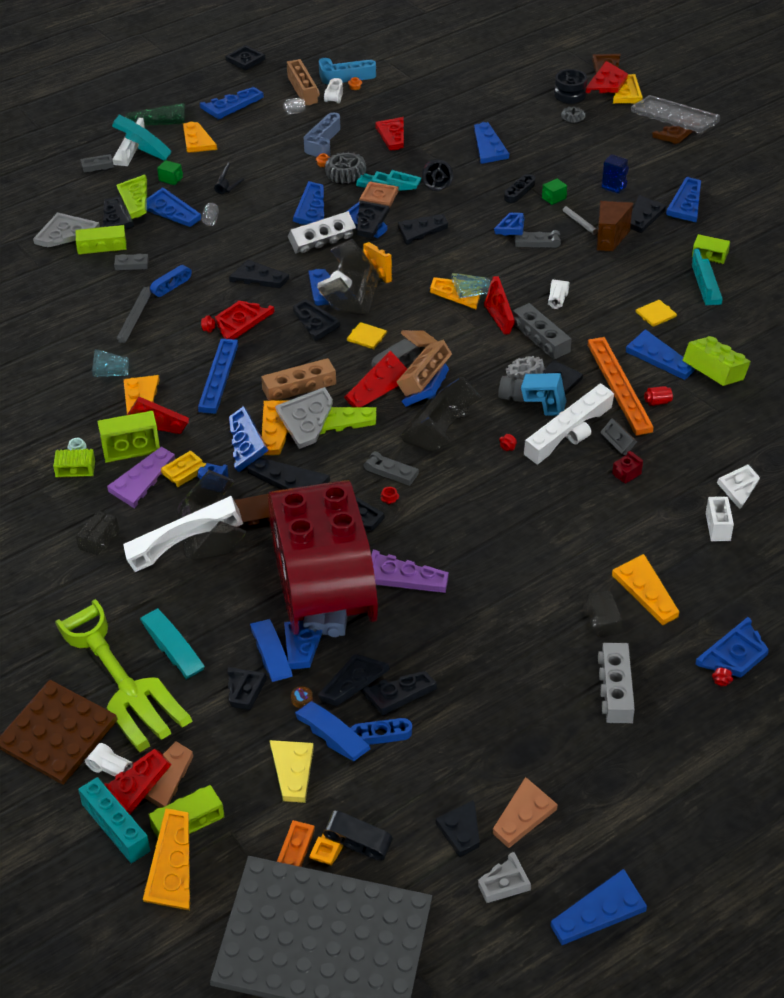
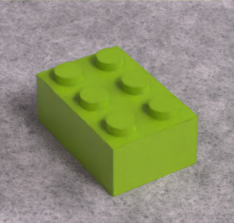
(716, 360)
(128, 436)

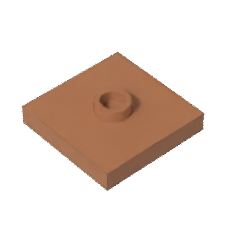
(379, 193)

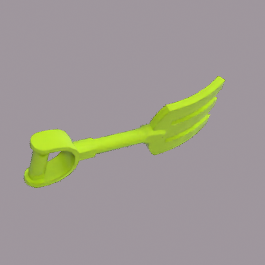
(130, 692)

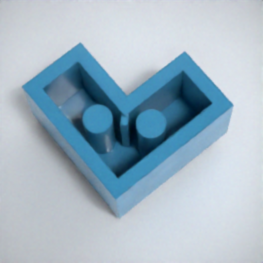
(545, 389)

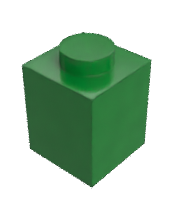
(170, 172)
(554, 191)

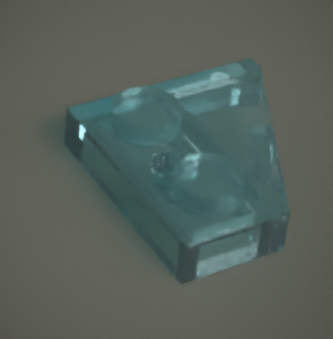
(470, 285)
(109, 364)

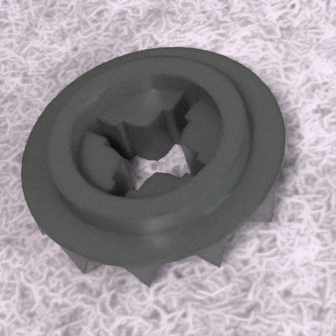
(578, 115)

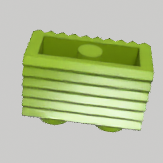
(712, 248)
(74, 463)

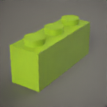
(100, 239)
(203, 809)

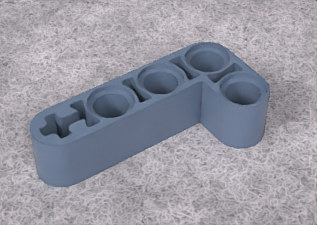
(318, 138)

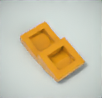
(325, 850)

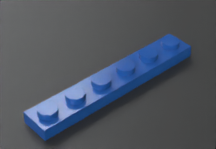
(218, 376)

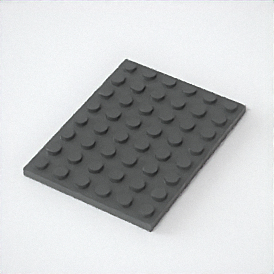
(320, 935)

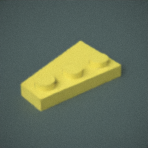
(293, 768)

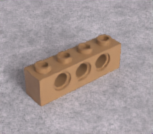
(424, 368)
(298, 380)

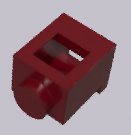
(628, 467)

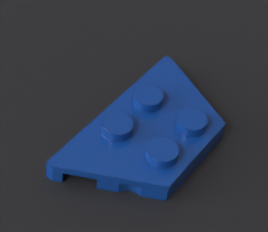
(735, 651)

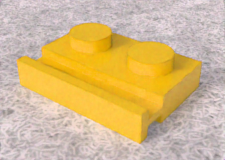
(183, 468)

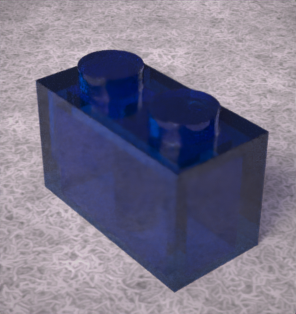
(615, 173)

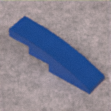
(271, 650)
(333, 731)

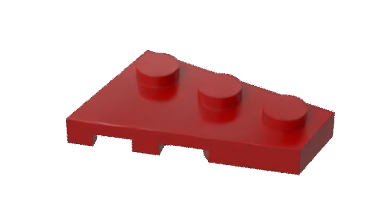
(392, 132)
(498, 306)
(165, 418)
(136, 782)

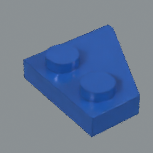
(511, 225)

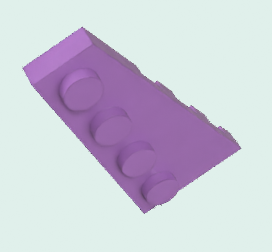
(137, 480)
(402, 574)

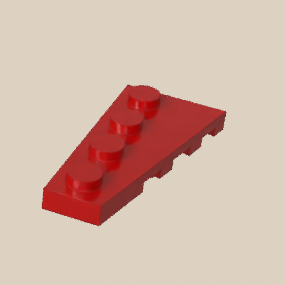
(377, 381)

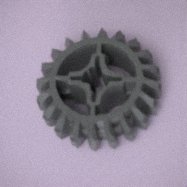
(345, 167)

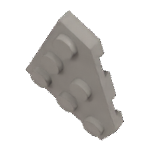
(62, 230)
(306, 416)

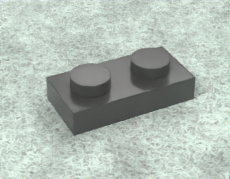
(97, 163)
(131, 262)
(618, 437)

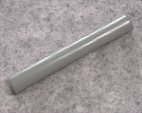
(580, 220)

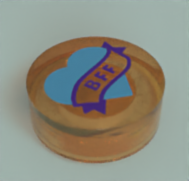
(301, 696)

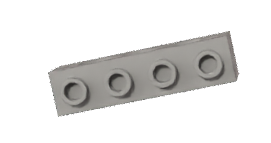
(341, 221)
(617, 683)

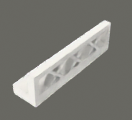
(127, 149)

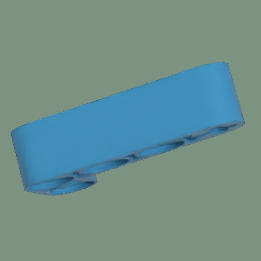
(345, 71)

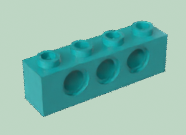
(114, 820)

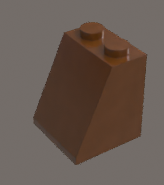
(613, 224)

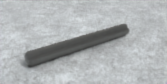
(134, 315)

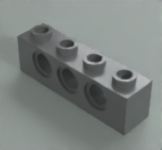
(542, 331)

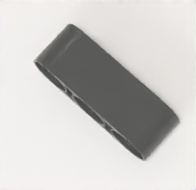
(403, 350)

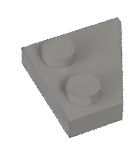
(504, 880)

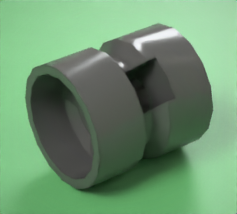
(511, 389)

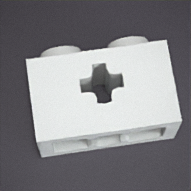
(719, 519)

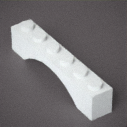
(545, 440)
(149, 547)

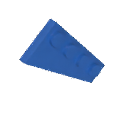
(231, 103)
(246, 439)
(601, 908)

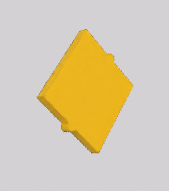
(656, 313)
(366, 335)

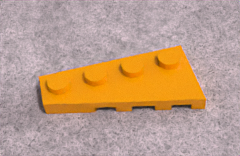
(140, 387)
(273, 428)
(645, 586)
(170, 868)

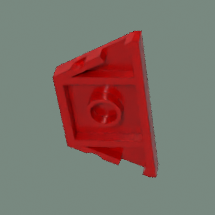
(608, 79)
(241, 318)

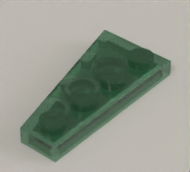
(159, 116)

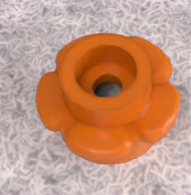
(355, 83)
(321, 159)

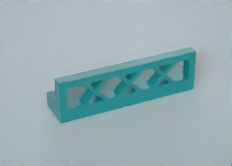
(706, 279)

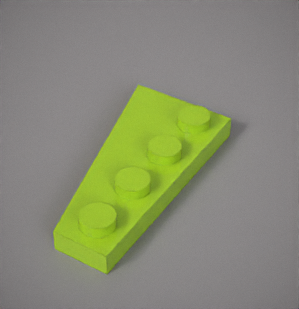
(134, 195)
(349, 416)

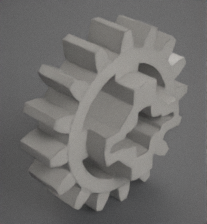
(524, 366)

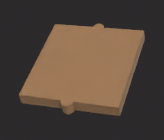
(419, 338)

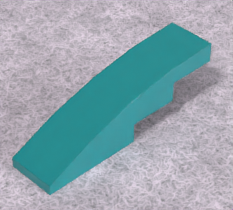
(145, 139)
(395, 178)
(172, 643)

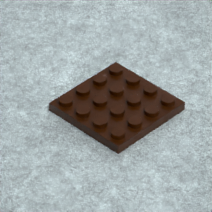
(56, 731)

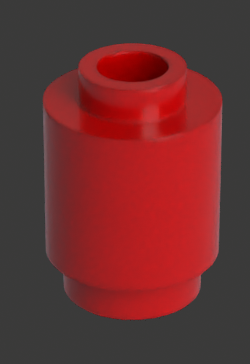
(658, 395)

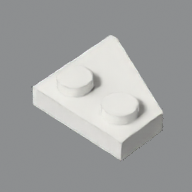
(739, 484)

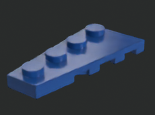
(489, 144)
(686, 201)
(311, 205)
(170, 207)
(659, 354)

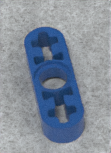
(161, 285)
(396, 724)

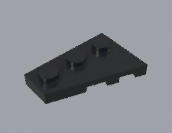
(370, 218)

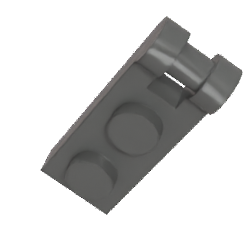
(538, 239)
(391, 469)

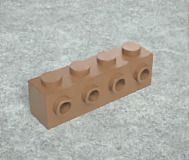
(302, 82)

